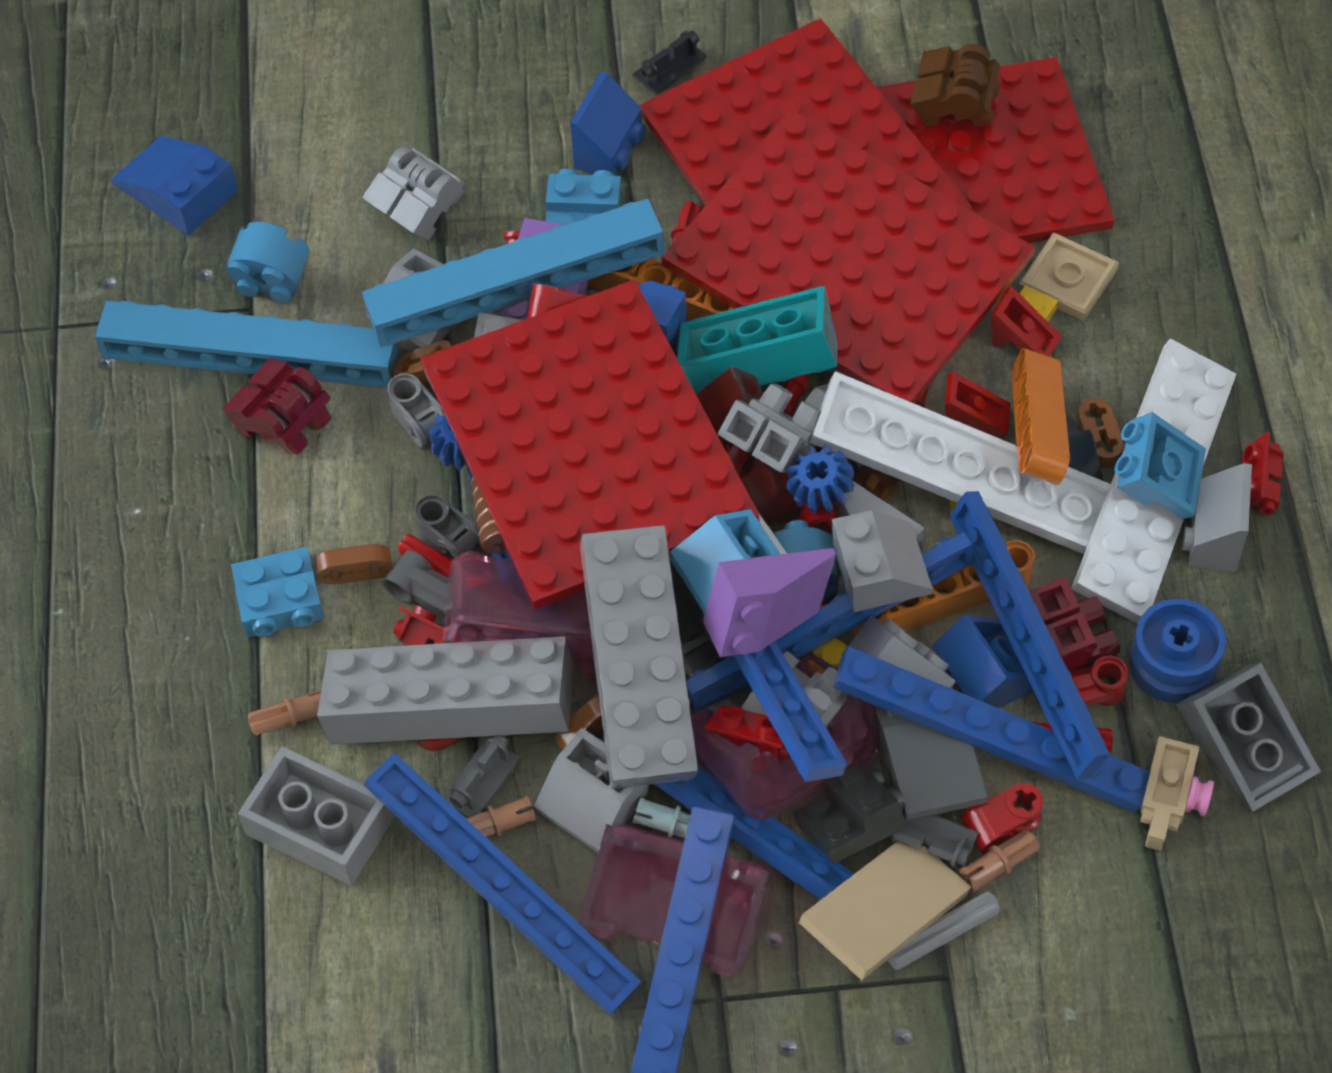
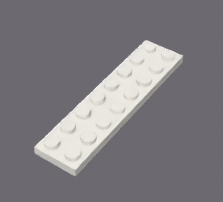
(954, 460)
(1135, 539)

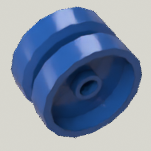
(1176, 649)

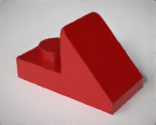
(1022, 325)
(976, 406)

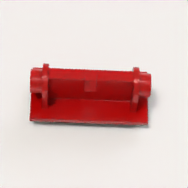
(1266, 463)
(418, 627)
(744, 726)

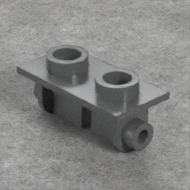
(482, 777)
(942, 838)

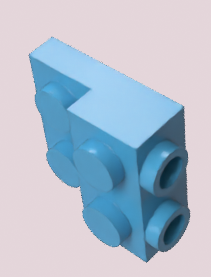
(577, 196)
(1160, 465)
(277, 592)

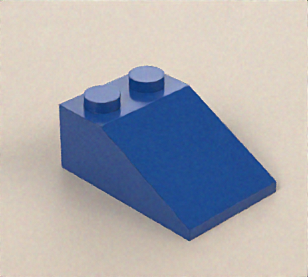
(178, 181)

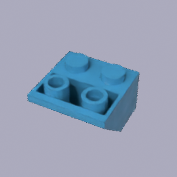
(720, 539)

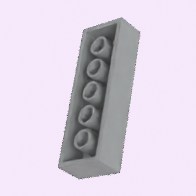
(638, 657)
(447, 690)

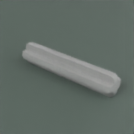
(947, 928)

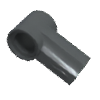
(416, 580)

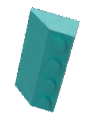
(765, 339)

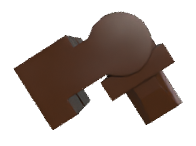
(956, 84)

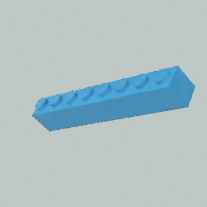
(507, 273)
(243, 343)

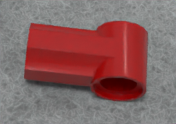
(1093, 690)

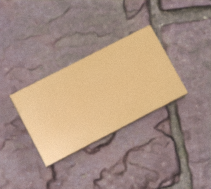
(884, 906)

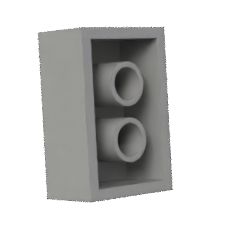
(315, 816)

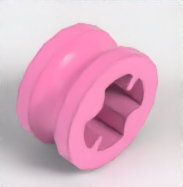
(1199, 796)

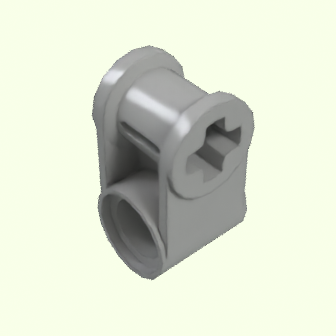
(415, 413)

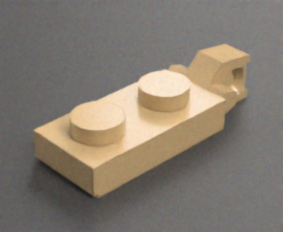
(1167, 789)

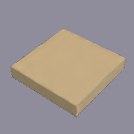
(1070, 275)

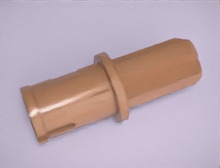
(284, 713)
(503, 817)
(999, 860)

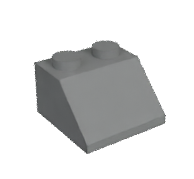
(1220, 520)
(879, 559)

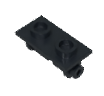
(670, 63)

